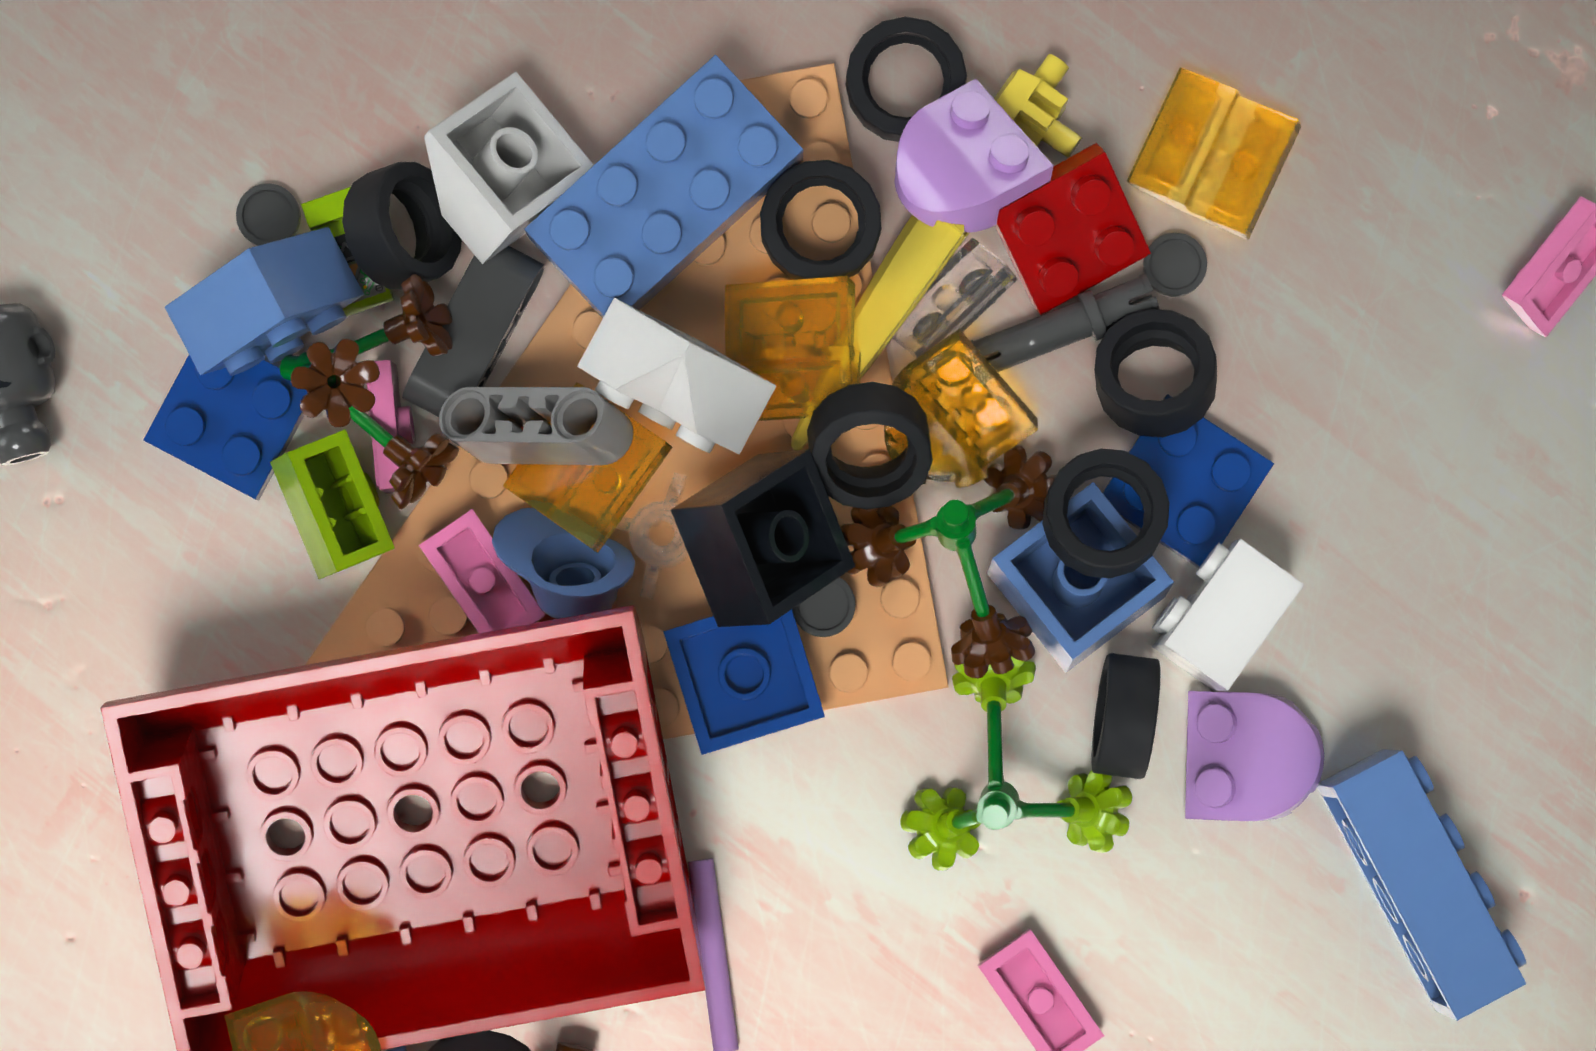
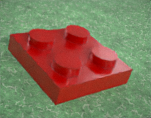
(1071, 230)

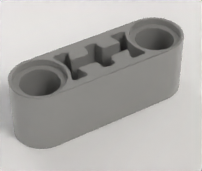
(491, 418)

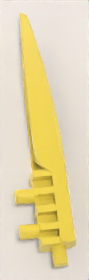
(925, 250)

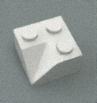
(500, 165)
(675, 379)
(1228, 616)

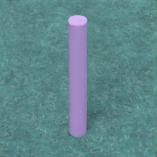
(713, 955)

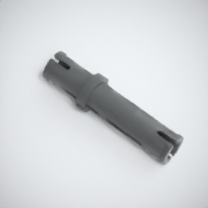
(1067, 324)

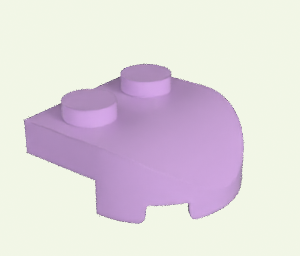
(966, 160)
(1248, 756)

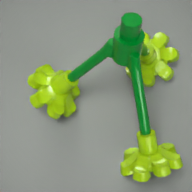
(946, 827)

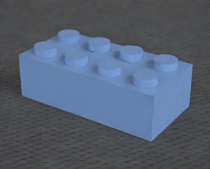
(665, 191)
(1422, 883)

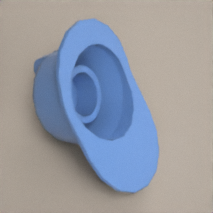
(561, 569)

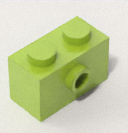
(332, 504)

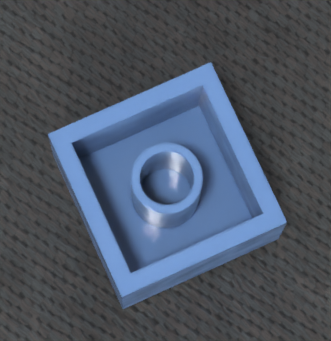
(265, 302)
(1064, 607)

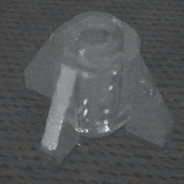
(639, 529)

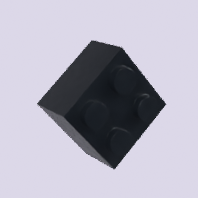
(763, 538)

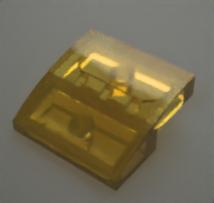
(1214, 153)
(795, 338)
(591, 498)

